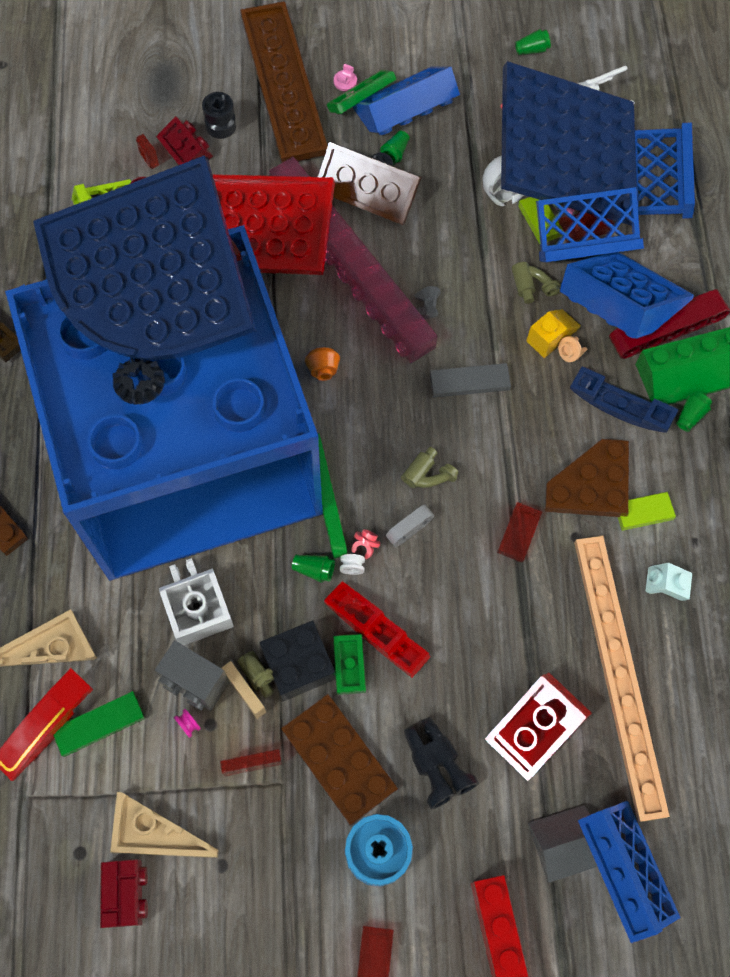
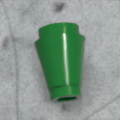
(533, 43)
(396, 146)
(694, 410)
(314, 566)

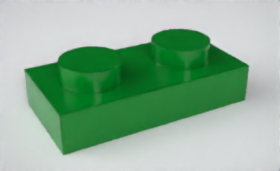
(349, 664)

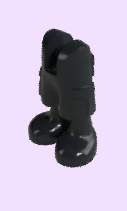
(434, 755)

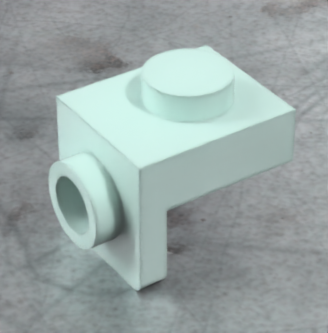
(669, 580)

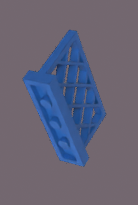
(684, 175)
(594, 246)
(624, 883)

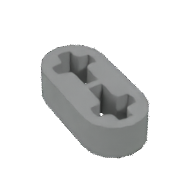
(409, 525)

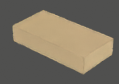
(244, 690)

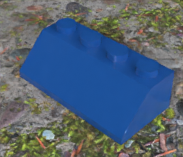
(407, 99)

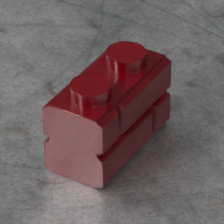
(122, 894)

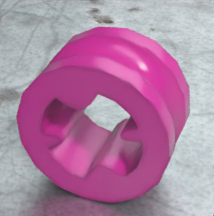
(187, 723)

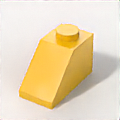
(549, 330)

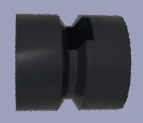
(219, 115)

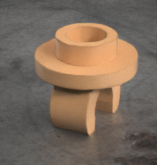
(570, 349)

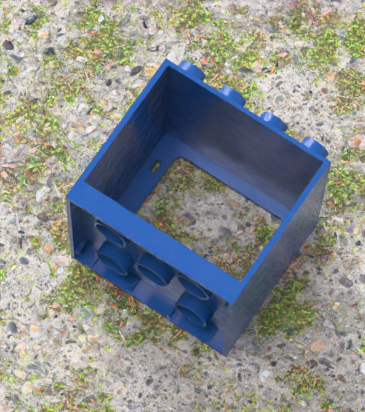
(196, 467)

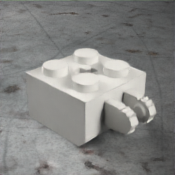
(183, 594)

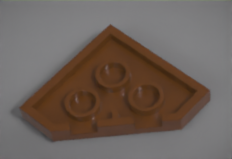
(593, 483)

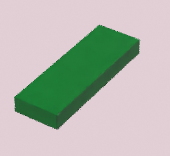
(361, 91)
(98, 724)

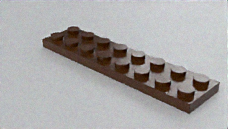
(283, 82)

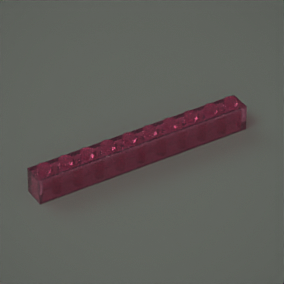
(371, 283)

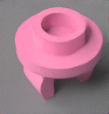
(345, 79)

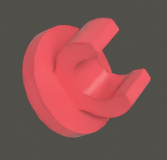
(366, 539)

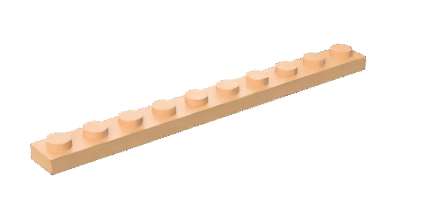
(621, 680)

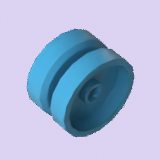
(388, 834)

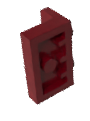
(182, 142)

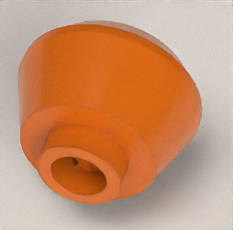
(322, 363)

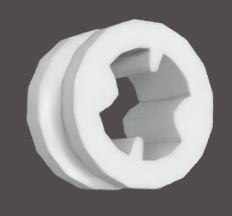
(352, 564)

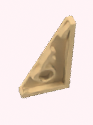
(50, 643)
(147, 833)

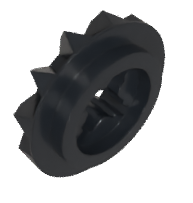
(146, 390)

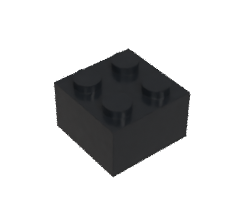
(298, 660)

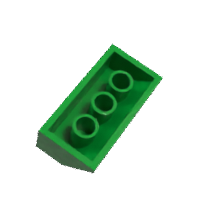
(686, 367)

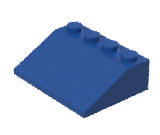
(623, 293)

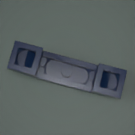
(621, 404)

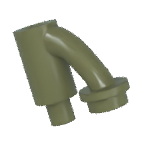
(524, 283)
(416, 473)
(256, 673)

